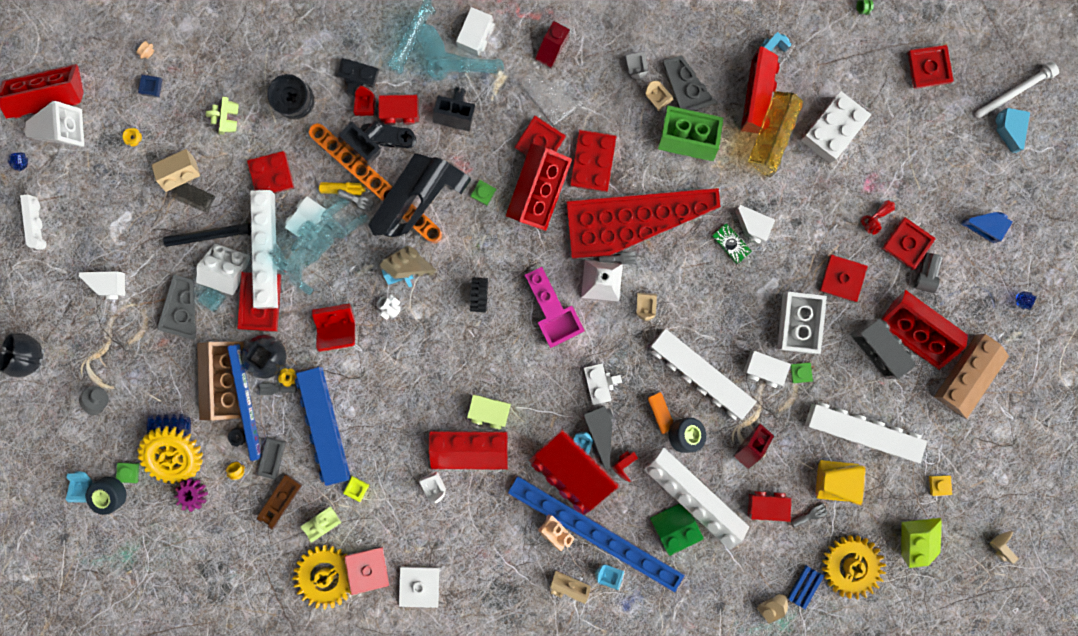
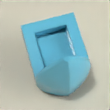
(584, 440)
(609, 576)

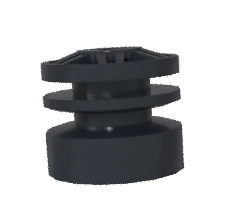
(281, 93)

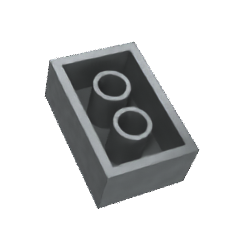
(883, 349)

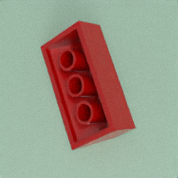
(759, 89)
(37, 90)
(538, 187)
(924, 330)
(468, 450)

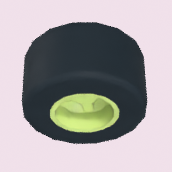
(687, 435)
(106, 495)

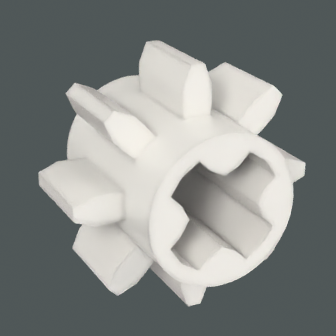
(388, 306)

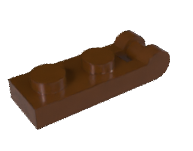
(279, 501)

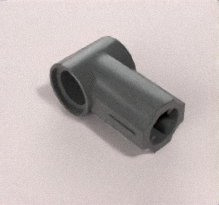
(928, 277)

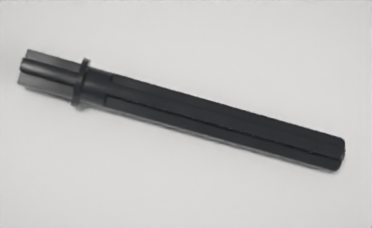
(241, 229)

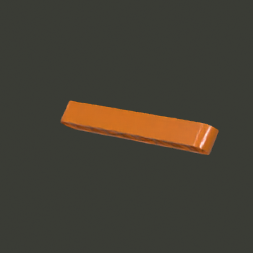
(367, 179)

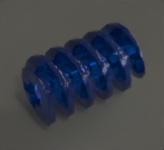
(180, 423)

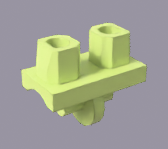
(227, 107)
(321, 524)

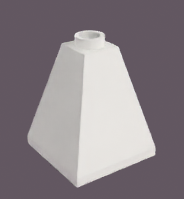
(57, 124)
(596, 288)

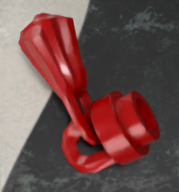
(873, 225)

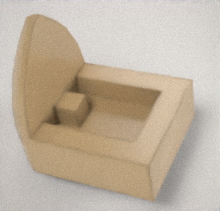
(658, 95)
(646, 306)
(1002, 550)
(774, 608)

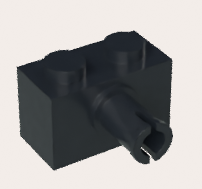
(454, 111)
(360, 142)

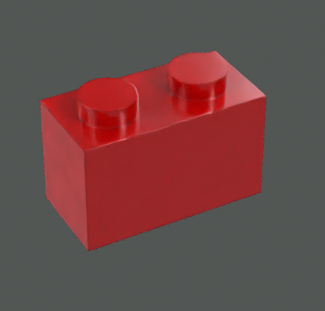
(398, 109)
(769, 507)

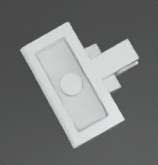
(600, 383)

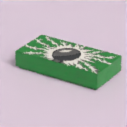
(731, 243)

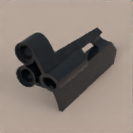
(421, 177)

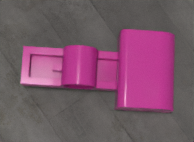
(559, 323)

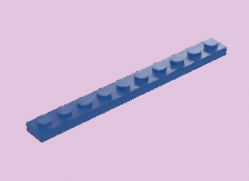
(596, 534)

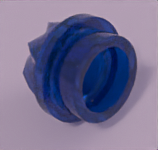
(18, 161)
(1025, 300)

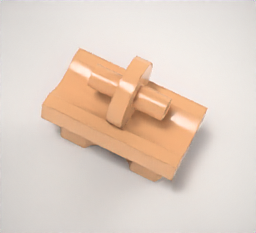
(555, 533)

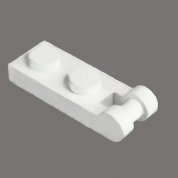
(32, 222)

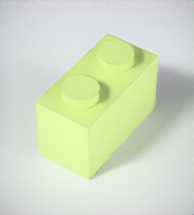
(489, 411)

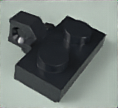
(357, 75)

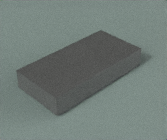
(271, 458)

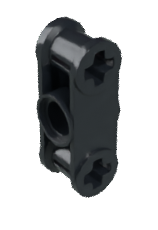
(393, 136)

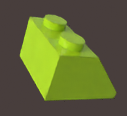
(921, 541)

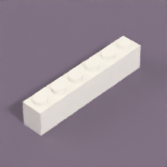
(263, 239)
(702, 374)
(866, 433)
(697, 498)

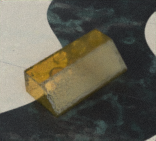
(775, 132)

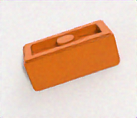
(660, 412)

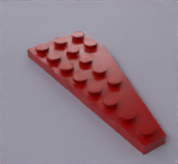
(618, 223)

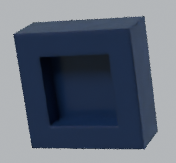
(150, 86)

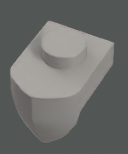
(637, 65)

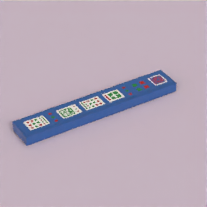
(245, 402)

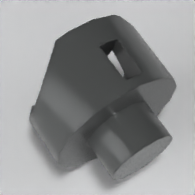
(93, 400)

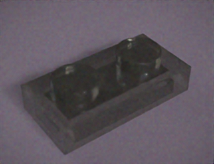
(194, 197)

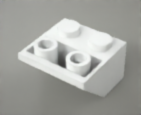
(222, 269)

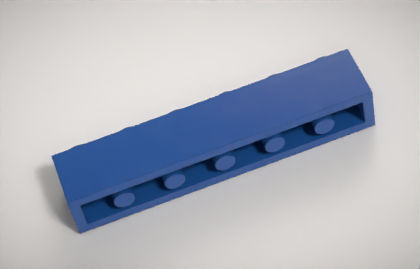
(323, 426)

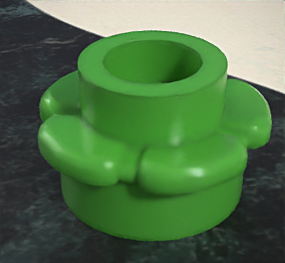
(864, 6)

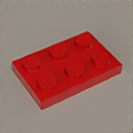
(593, 161)
(253, 318)

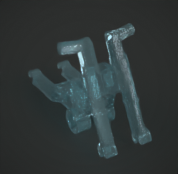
(435, 50)
(311, 244)

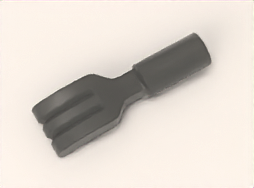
(361, 202)
(623, 258)
(271, 389)
(815, 513)

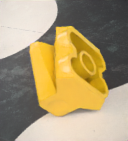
(840, 481)

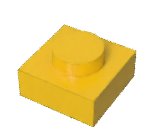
(940, 485)

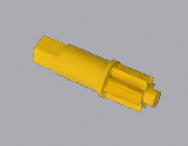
(332, 188)

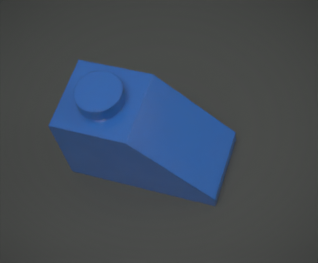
(989, 226)

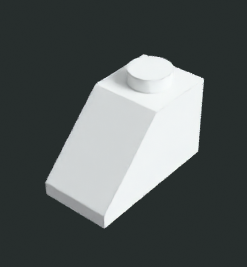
(754, 224)
(105, 283)

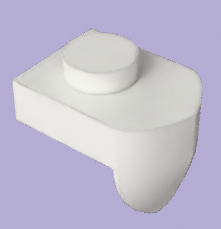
(433, 487)

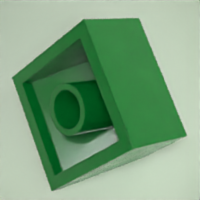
(676, 529)

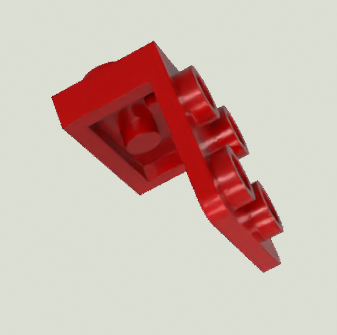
(334, 327)

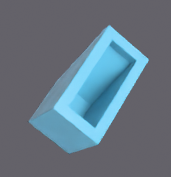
(1013, 127)

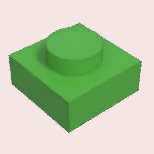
(483, 193)
(801, 373)
(127, 472)

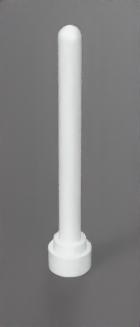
(1048, 71)

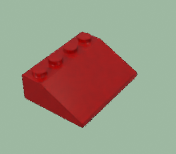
(573, 473)

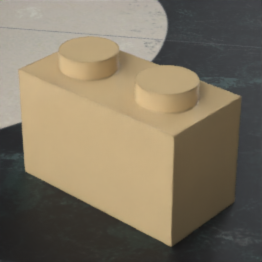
(175, 170)

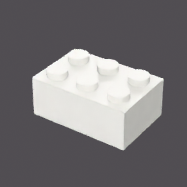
(835, 127)
(801, 323)

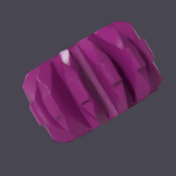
(184, 496)

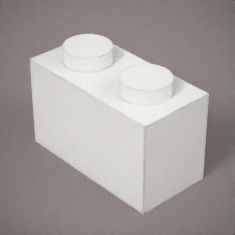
(475, 31)
(766, 368)

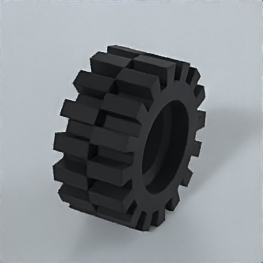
(479, 294)

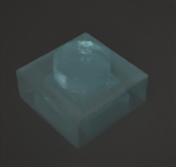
(212, 299)

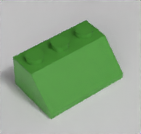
(691, 133)

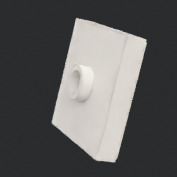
(419, 586)

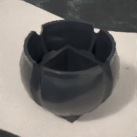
(21, 355)
(274, 363)

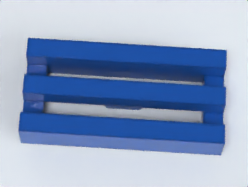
(812, 590)

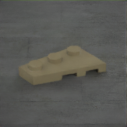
(406, 263)

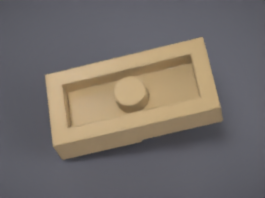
(563, 584)

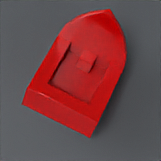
(364, 102)
(625, 459)

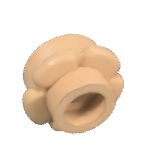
(145, 50)

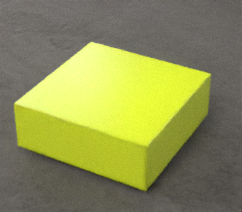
(356, 489)

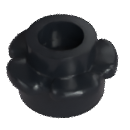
(232, 437)

